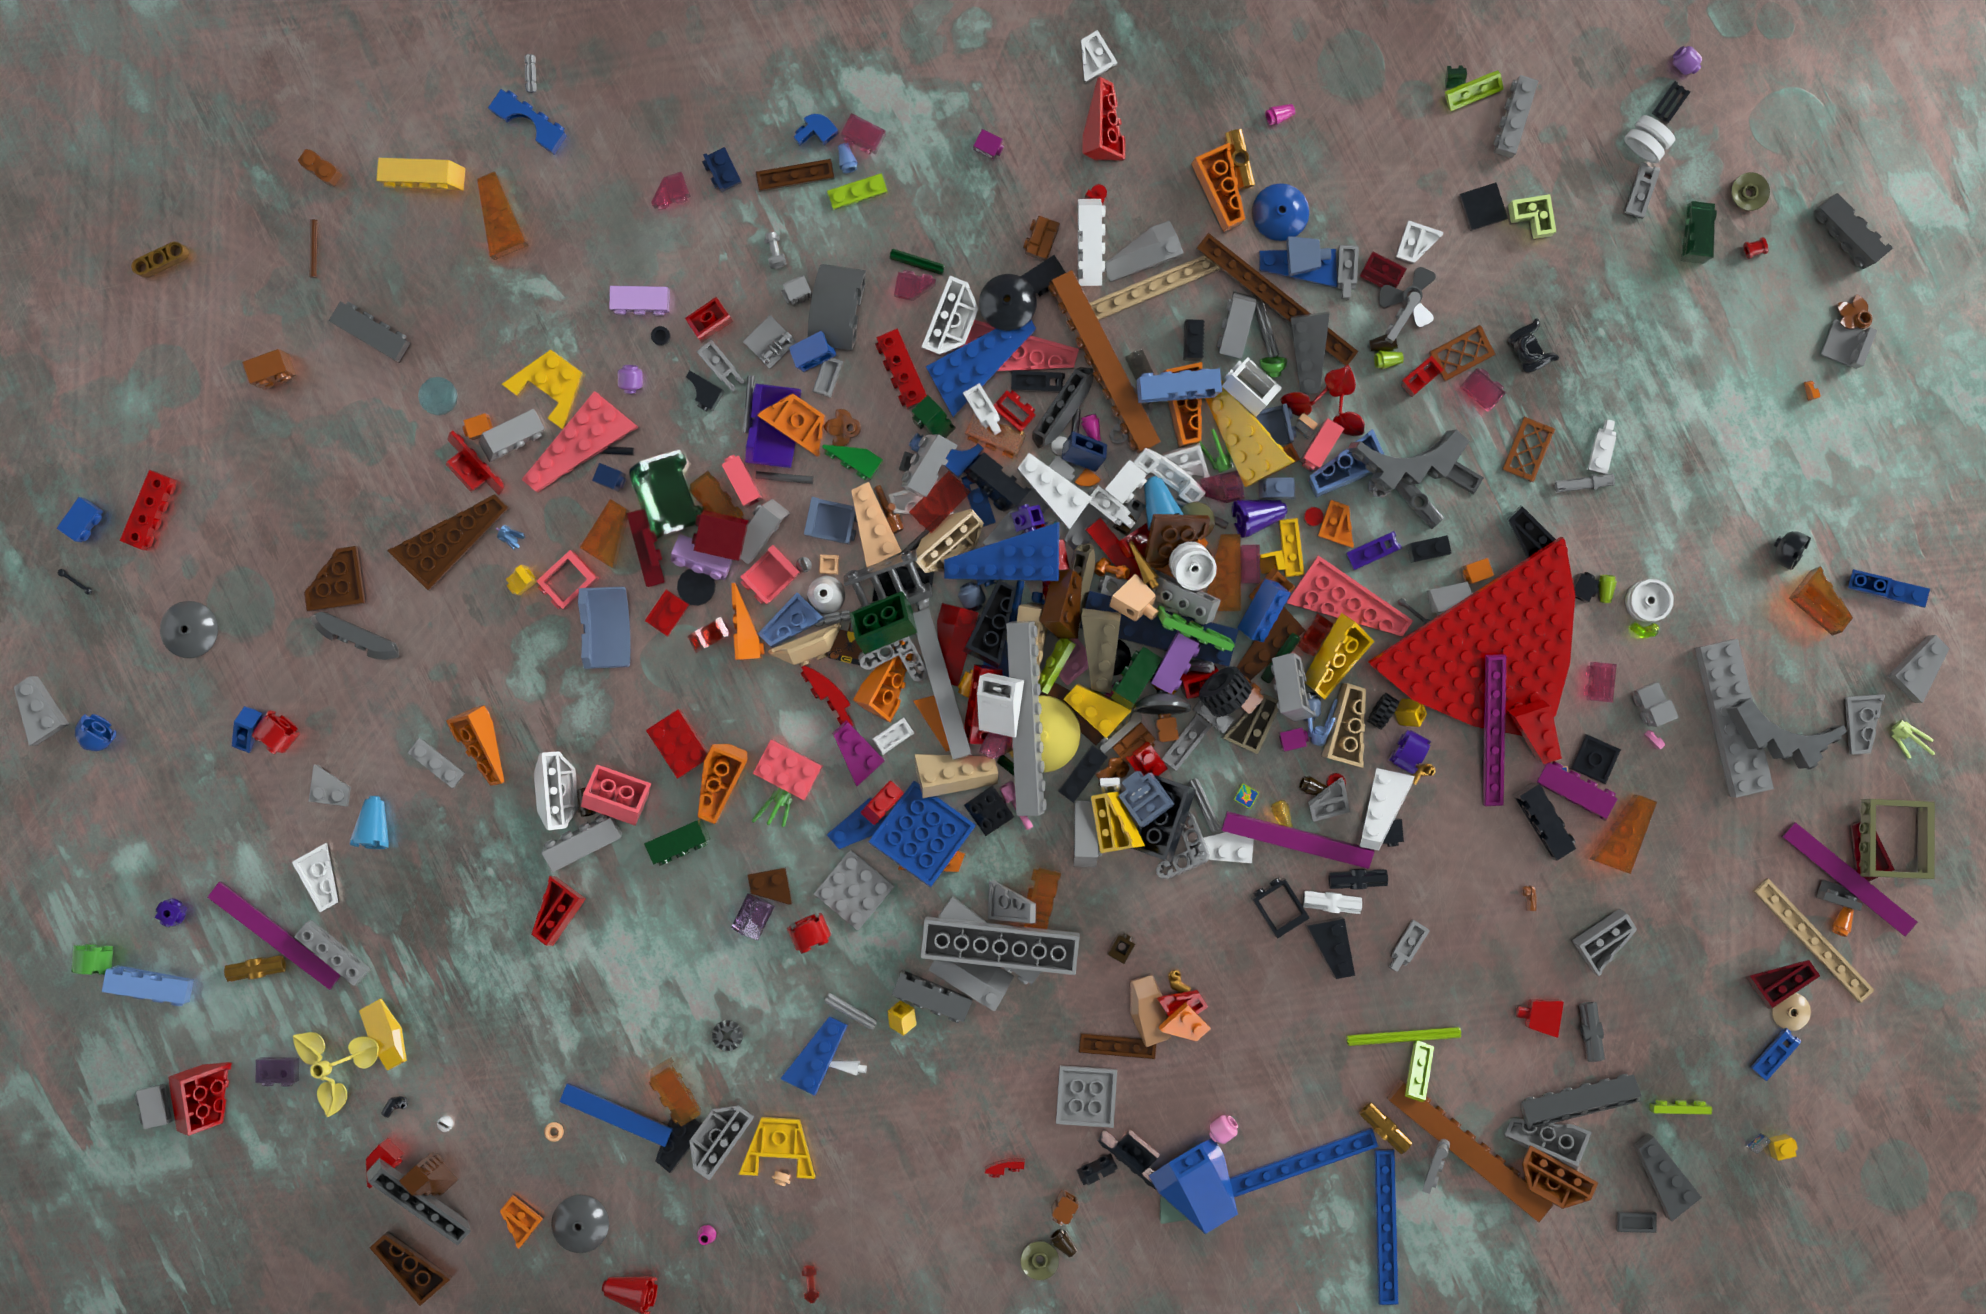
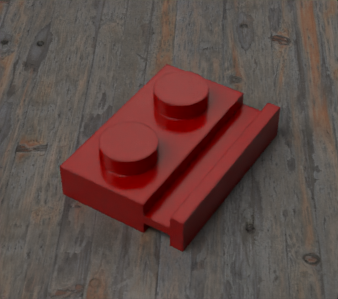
(667, 612)
(1147, 760)

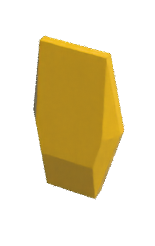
(386, 1031)

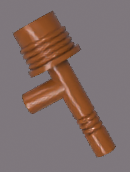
(893, 520)

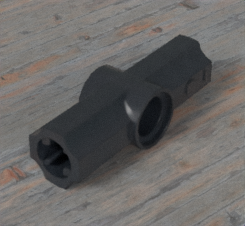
(1358, 879)

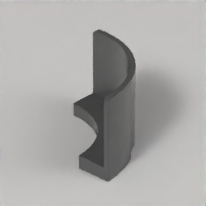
(835, 304)

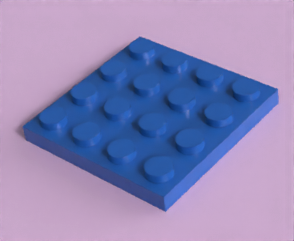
(922, 834)

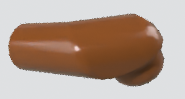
(1530, 892)

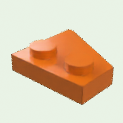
(1337, 524)

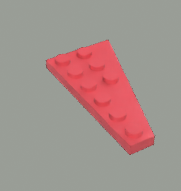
(1032, 354)
(585, 435)
(1332, 592)

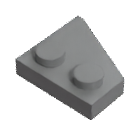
(328, 789)
(1330, 802)

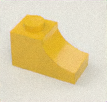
(521, 580)

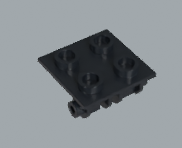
(989, 810)

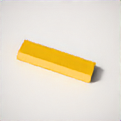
(1291, 547)

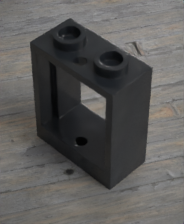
(1292, 922)

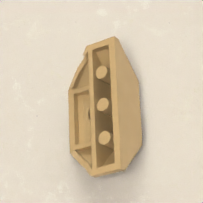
(953, 537)
(808, 647)

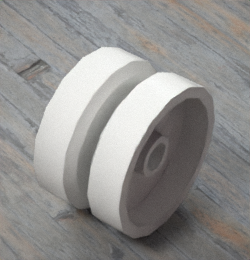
(1649, 139)
(1192, 566)
(1637, 600)

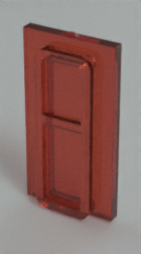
(939, 502)

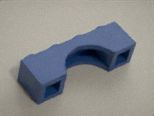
(508, 108)

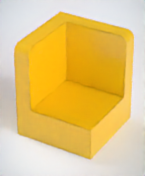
(1271, 560)
(1410, 713)
(901, 1017)

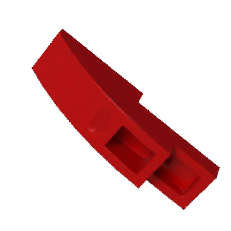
(826, 688)

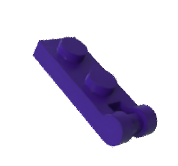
(1373, 551)

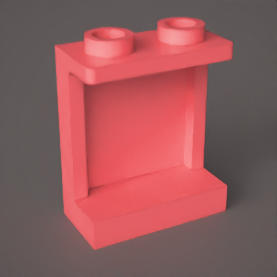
(769, 575)

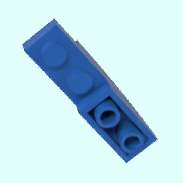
(1888, 589)

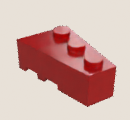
(1538, 729)

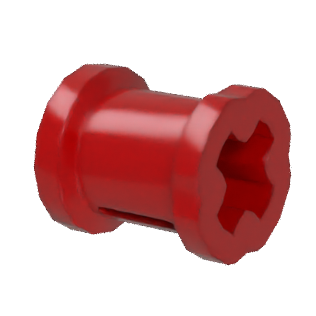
(1755, 248)

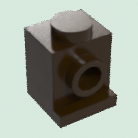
(1121, 955)

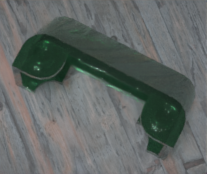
(665, 493)

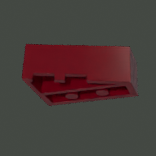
(1782, 982)

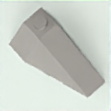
(1149, 250)
(979, 982)

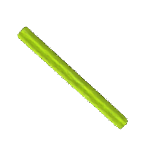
(1403, 1036)

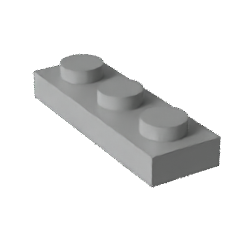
(1187, 742)
(436, 763)

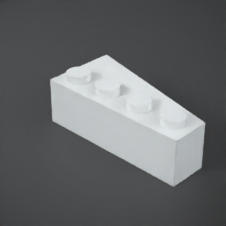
(1090, 242)
(1056, 491)
(1386, 798)

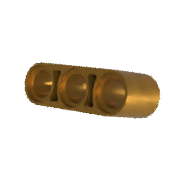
(169, 260)

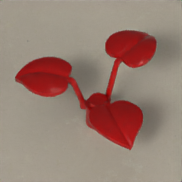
(1338, 383)

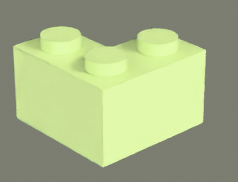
(1538, 211)

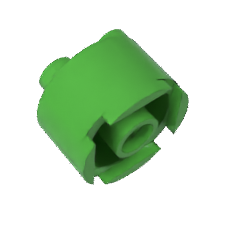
(91, 959)

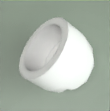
(447, 1121)

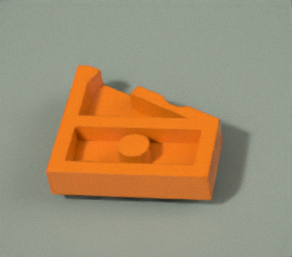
(1185, 1024)
(520, 1219)

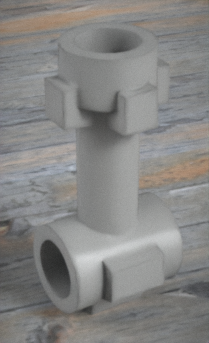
(777, 260)

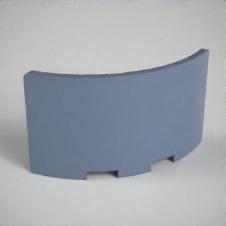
(605, 626)

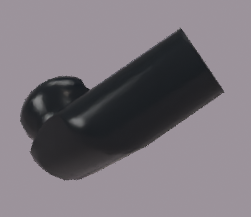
(394, 1103)

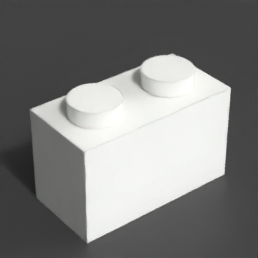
(1126, 482)

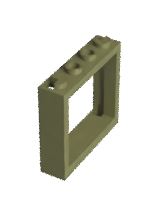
(1926, 839)

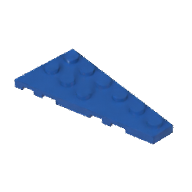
(975, 364)
(1017, 558)

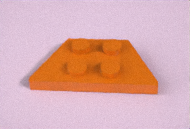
(796, 421)

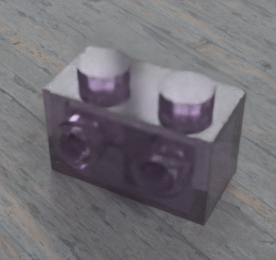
(754, 916)
(277, 1070)

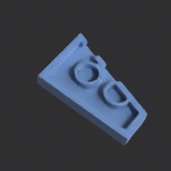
(789, 621)

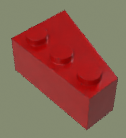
(556, 912)

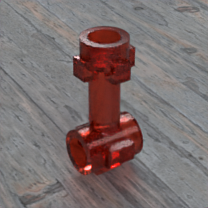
(811, 1294)

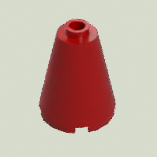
(632, 1292)

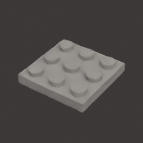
(854, 890)
(1086, 1096)

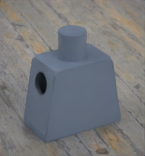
(1305, 255)
(1277, 488)

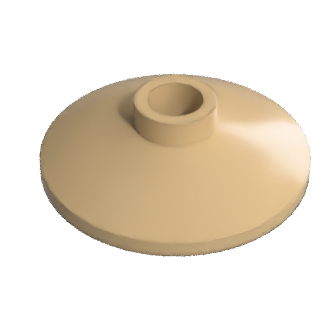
(1782, 1013)

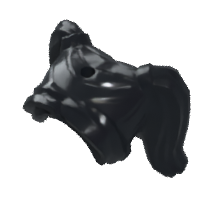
(1528, 348)

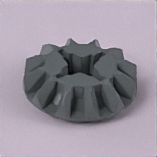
(727, 1045)

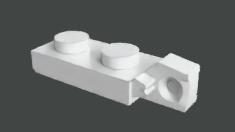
(983, 408)
(1603, 448)
(1111, 507)

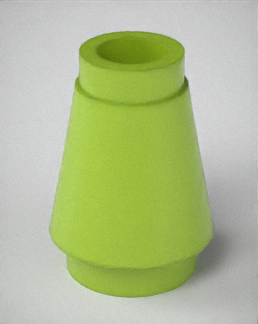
(1387, 359)
(1606, 588)

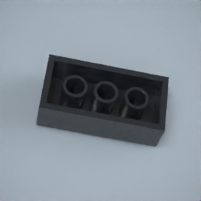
(1164, 832)

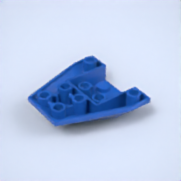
(1198, 1186)

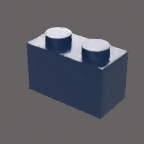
(1084, 451)
(609, 477)

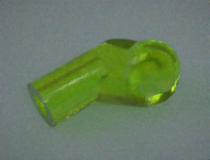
(1645, 632)

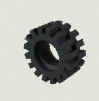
(1383, 711)

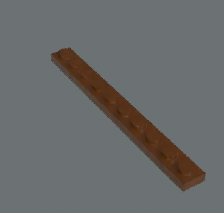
(1269, 293)

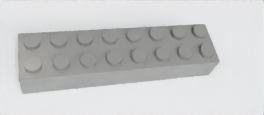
(1724, 685)
(1000, 945)

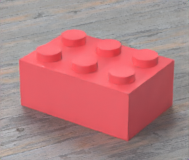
(788, 769)
(615, 795)

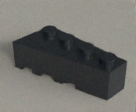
(1545, 821)

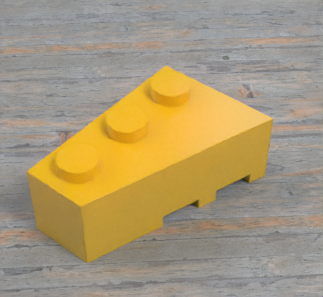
(1114, 823)

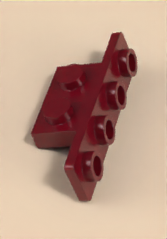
(645, 547)

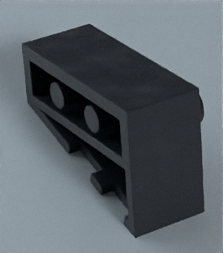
(995, 483)
(1529, 531)
(1333, 943)

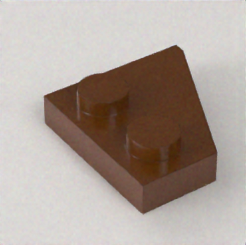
(771, 885)

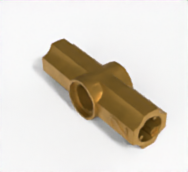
(1242, 170)
(255, 968)
(1385, 1128)

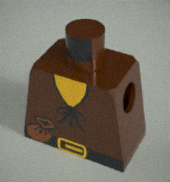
(845, 647)

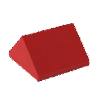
(708, 319)

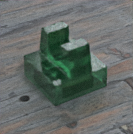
(1455, 77)

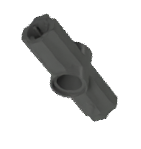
(1427, 512)
(1591, 1031)

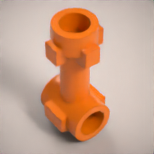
(1104, 566)

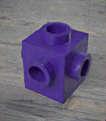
(1027, 518)
(176, 909)

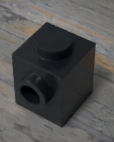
(1585, 587)

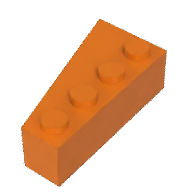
(1220, 185)
(1186, 413)

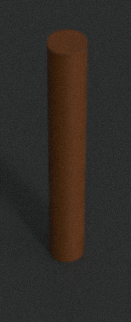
(313, 248)

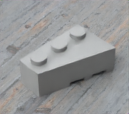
(926, 464)
(1291, 687)
(38, 711)
(1604, 940)

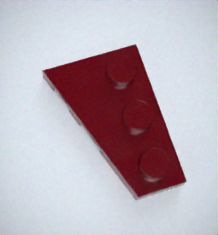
(1883, 861)

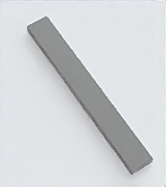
(941, 685)

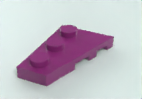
(857, 752)

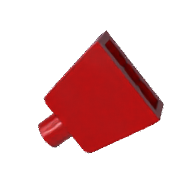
(1542, 1015)

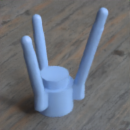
(1320, 733)

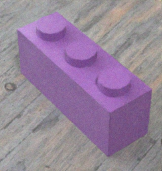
(1175, 662)

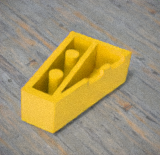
(1097, 708)

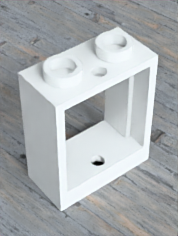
(1257, 379)

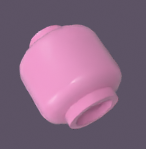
(1223, 1129)

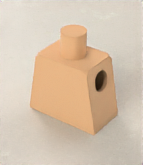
(1134, 600)

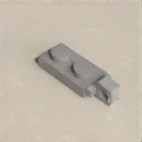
(1347, 269)
(1408, 945)

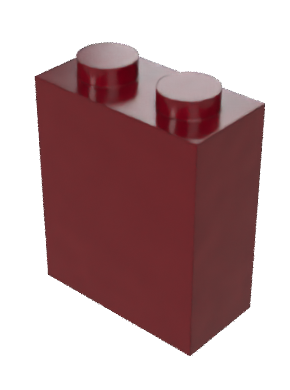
(720, 535)

